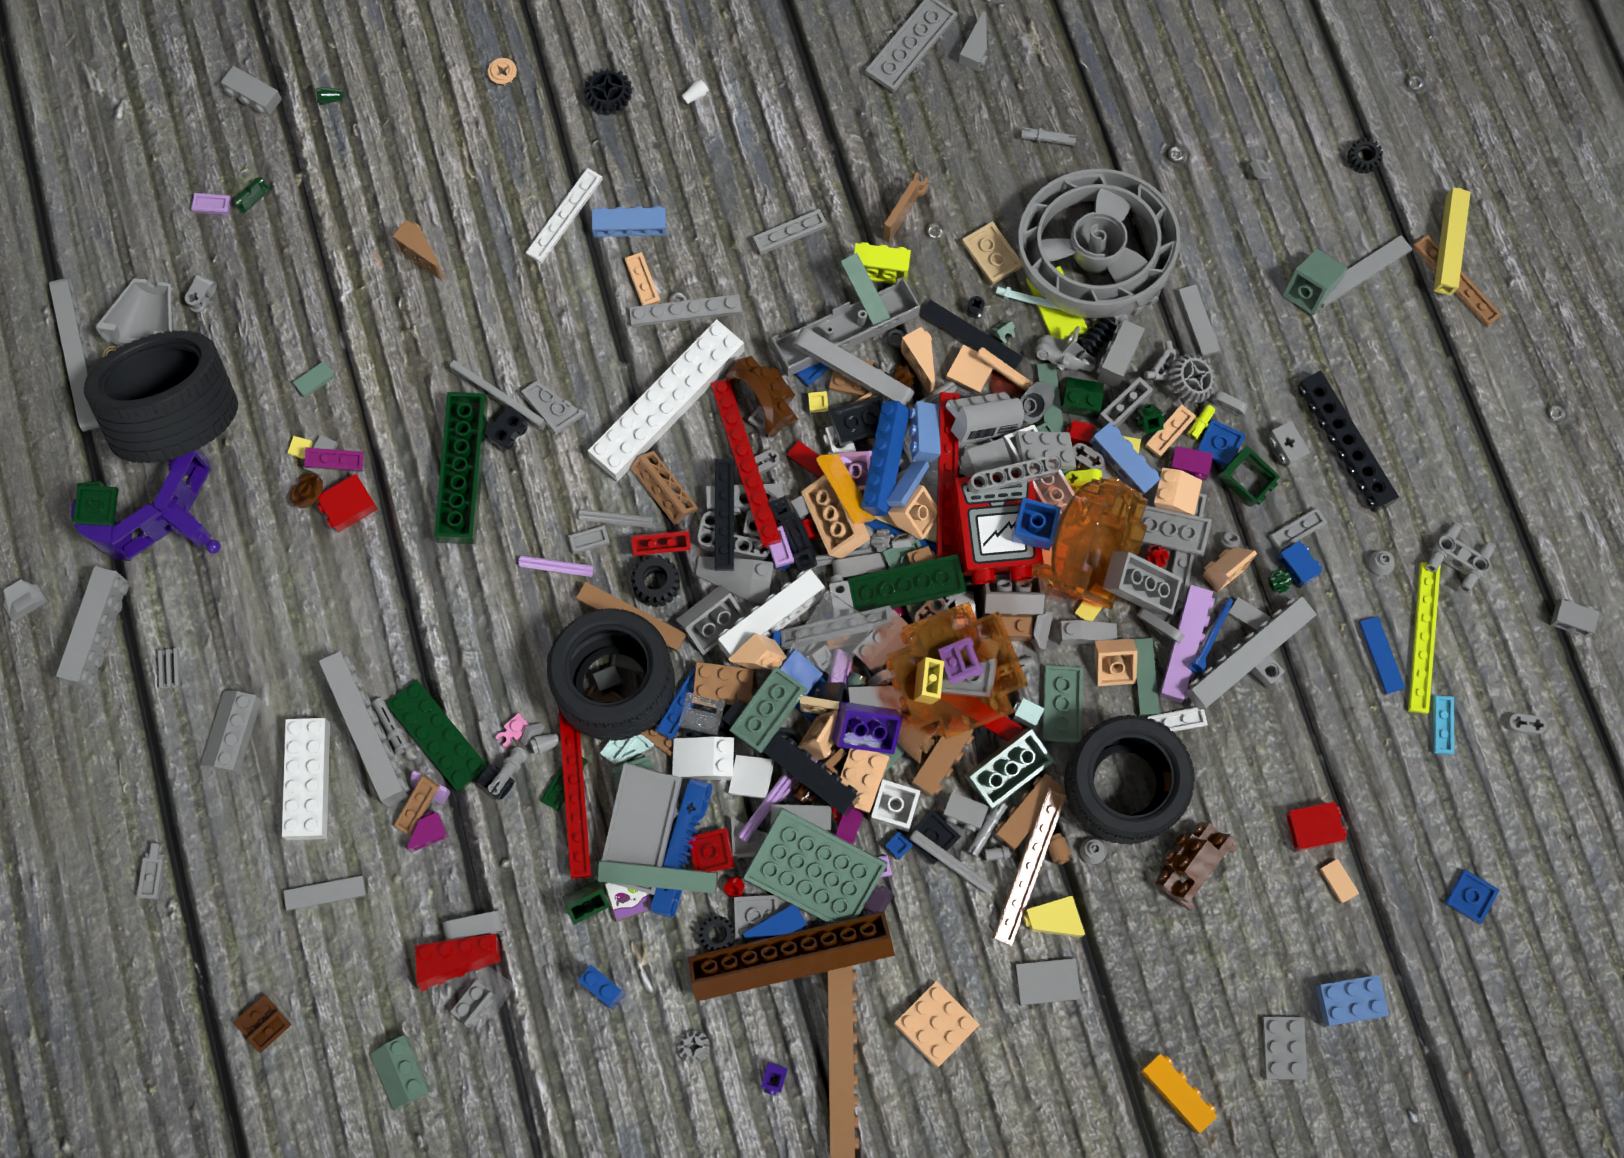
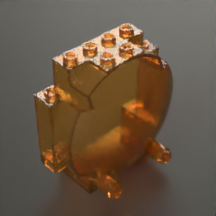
(1094, 523)
(956, 712)

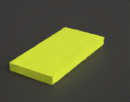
(1058, 323)

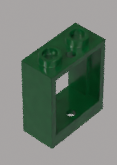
(1260, 465)

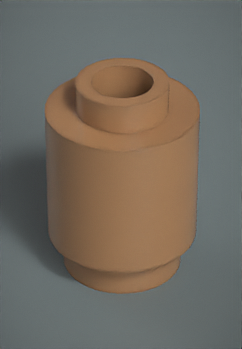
(1059, 849)

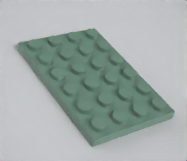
(814, 869)

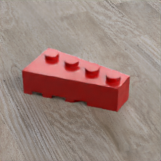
(454, 958)

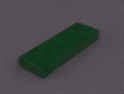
(555, 793)

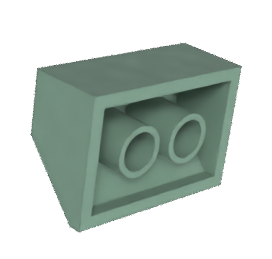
(400, 1072)

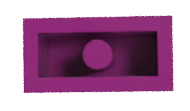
(1192, 462)

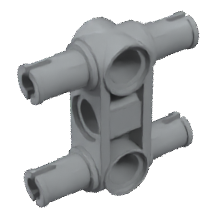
(1461, 557)

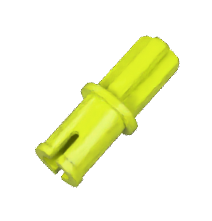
(1201, 422)

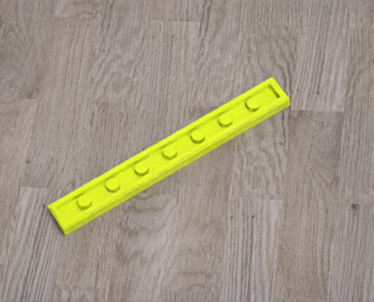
(1423, 640)

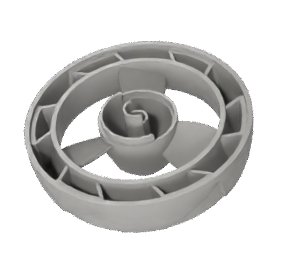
(1099, 242)

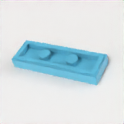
(1443, 725)

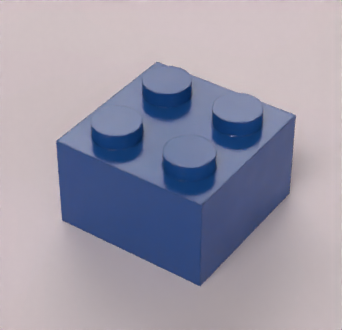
(1036, 524)

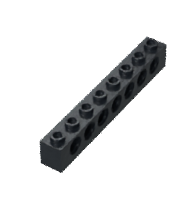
(1318, 383)

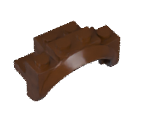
(770, 390)
(1194, 860)

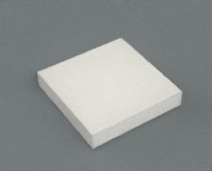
(751, 776)

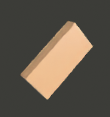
(1339, 881)

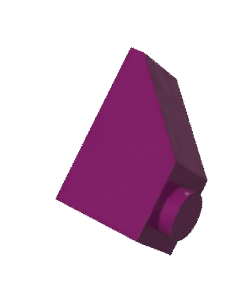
(428, 831)

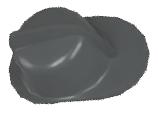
(1037, 401)

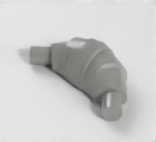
(1162, 365)

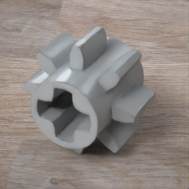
(882, 540)

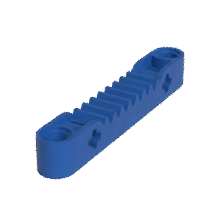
(696, 796)

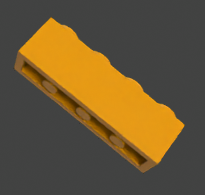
(1179, 1093)

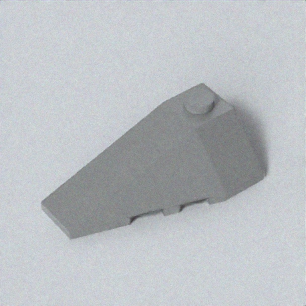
(749, 579)

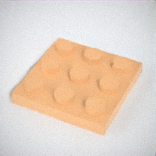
(936, 1024)

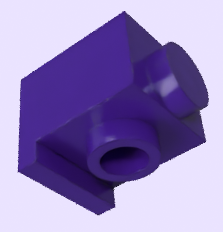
(777, 1071)

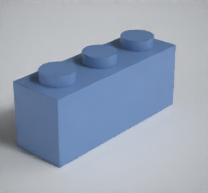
(925, 432)

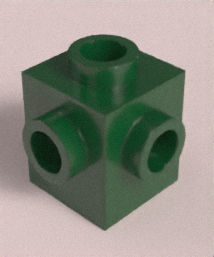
(1149, 418)

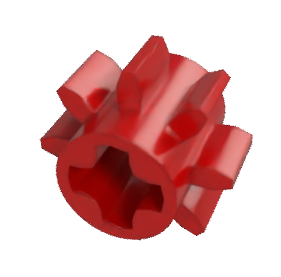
(1157, 555)

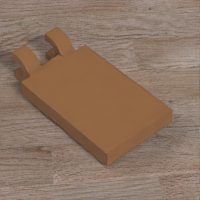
(904, 206)

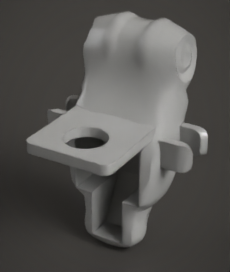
(1065, 352)

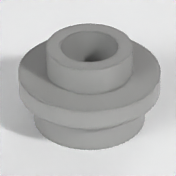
(1230, 540)

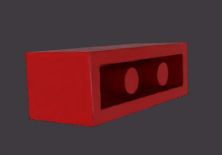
(660, 542)

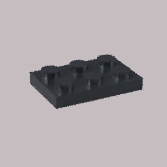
(856, 420)

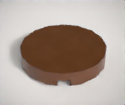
(306, 491)

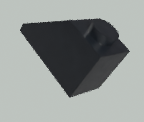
(830, 691)

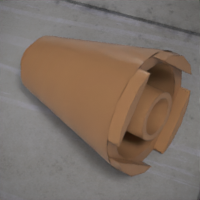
(917, 742)

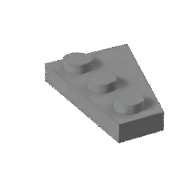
(554, 410)
(975, 685)

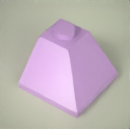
(857, 465)

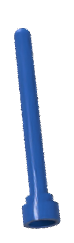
(1198, 663)

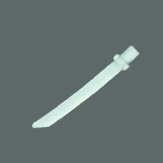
(1008, 293)

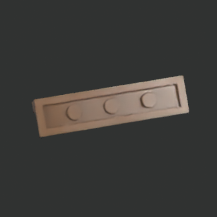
(660, 487)

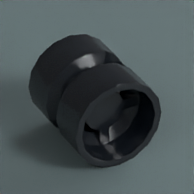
(488, 776)

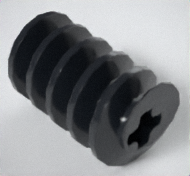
(1097, 333)

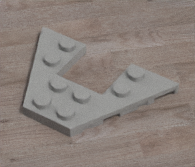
(752, 909)

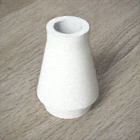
(695, 91)

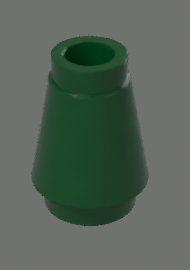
(328, 95)

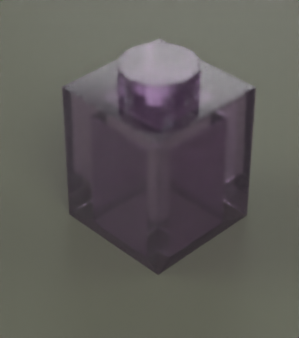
(878, 900)

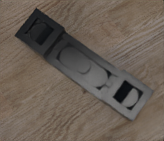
(795, 532)

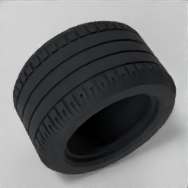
(600, 635)
(1159, 749)

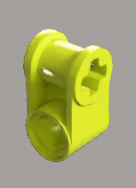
(1082, 477)

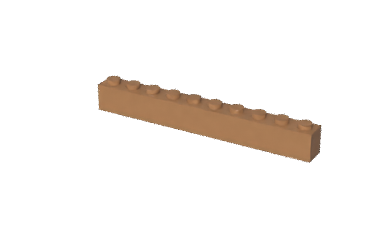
(842, 1062)

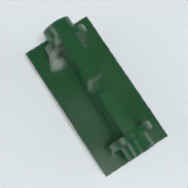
(251, 194)

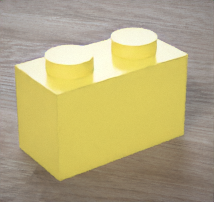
(928, 680)

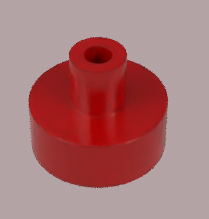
(734, 887)

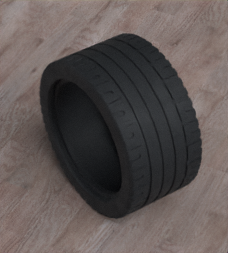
(161, 396)

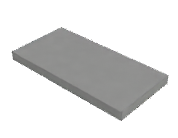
(642, 819)

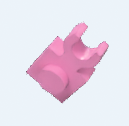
(515, 729)

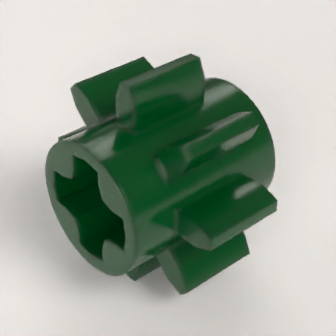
(1279, 581)

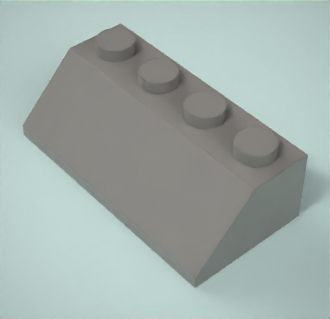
(231, 731)

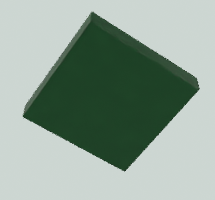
(95, 506)

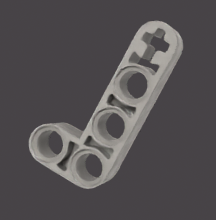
(709, 531)

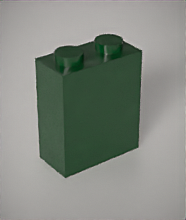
(586, 901)

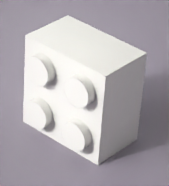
(895, 805)

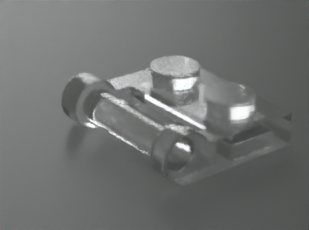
(701, 720)

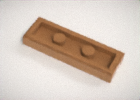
(416, 805)

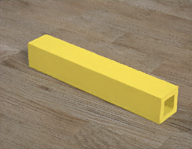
(1452, 241)

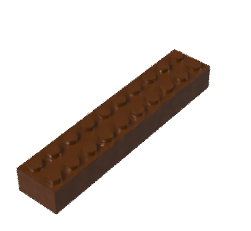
(790, 956)

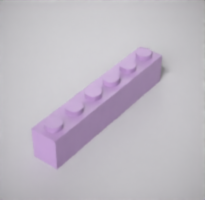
(1191, 624)

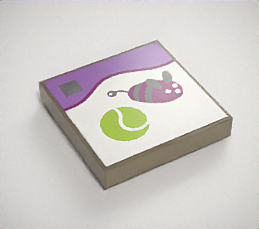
(627, 901)

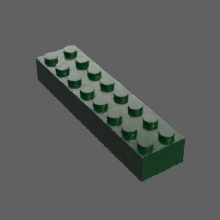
(461, 468)

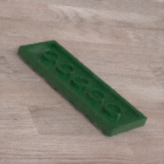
(908, 584)
(437, 735)

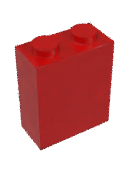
(346, 503)
(1316, 826)

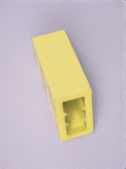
(1055, 918)

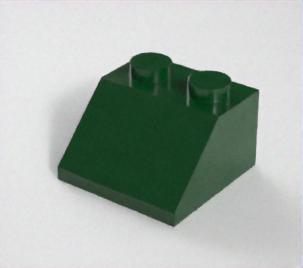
(1083, 397)

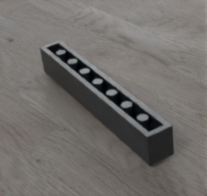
(803, 768)

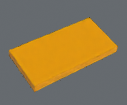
(844, 487)

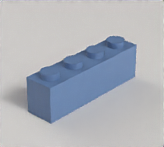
(629, 222)
(1124, 459)

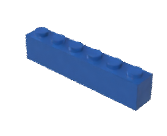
(885, 457)

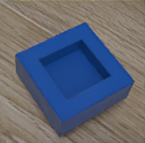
(898, 845)

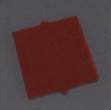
(1000, 383)

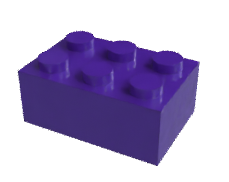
(867, 728)

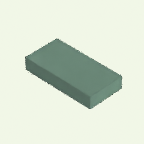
(314, 379)

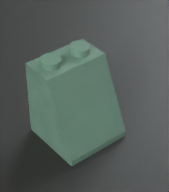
(1314, 273)

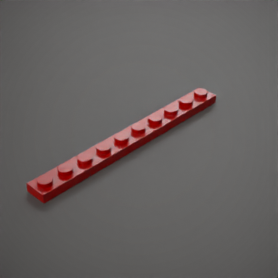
(745, 463)
(946, 475)
(575, 800)

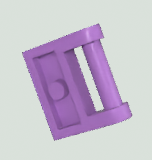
(954, 662)

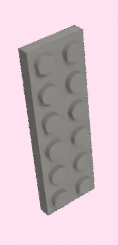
(911, 43)

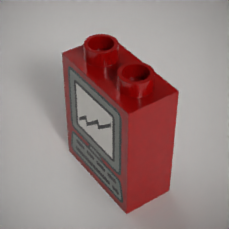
(985, 531)

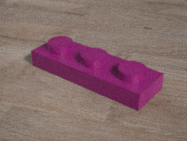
(333, 459)

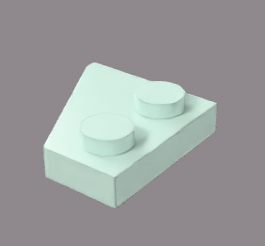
(626, 749)

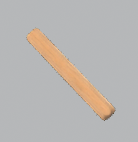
(1004, 369)

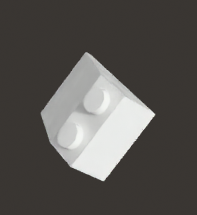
(703, 758)

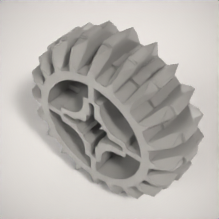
(1201, 382)

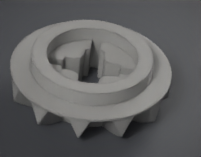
(699, 1054)

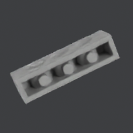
(772, 491)

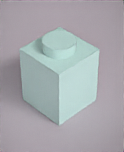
(1027, 713)

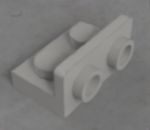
(473, 1004)

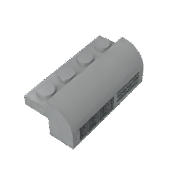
(985, 416)

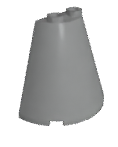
(138, 313)

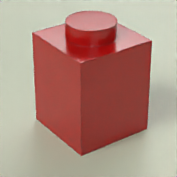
(1080, 432)

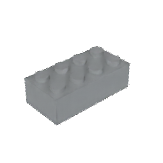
(1142, 583)

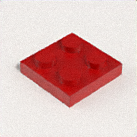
(712, 851)

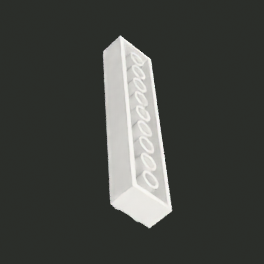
(666, 400)

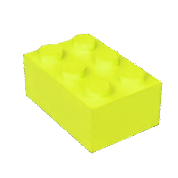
(883, 262)

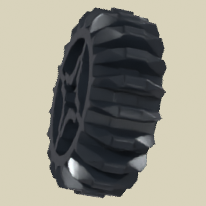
(617, 95)

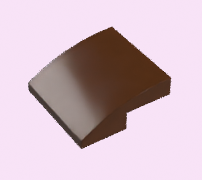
(262, 1023)

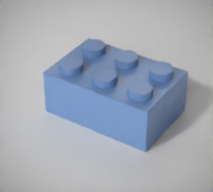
(1352, 1001)

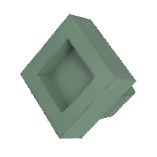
(1002, 329)

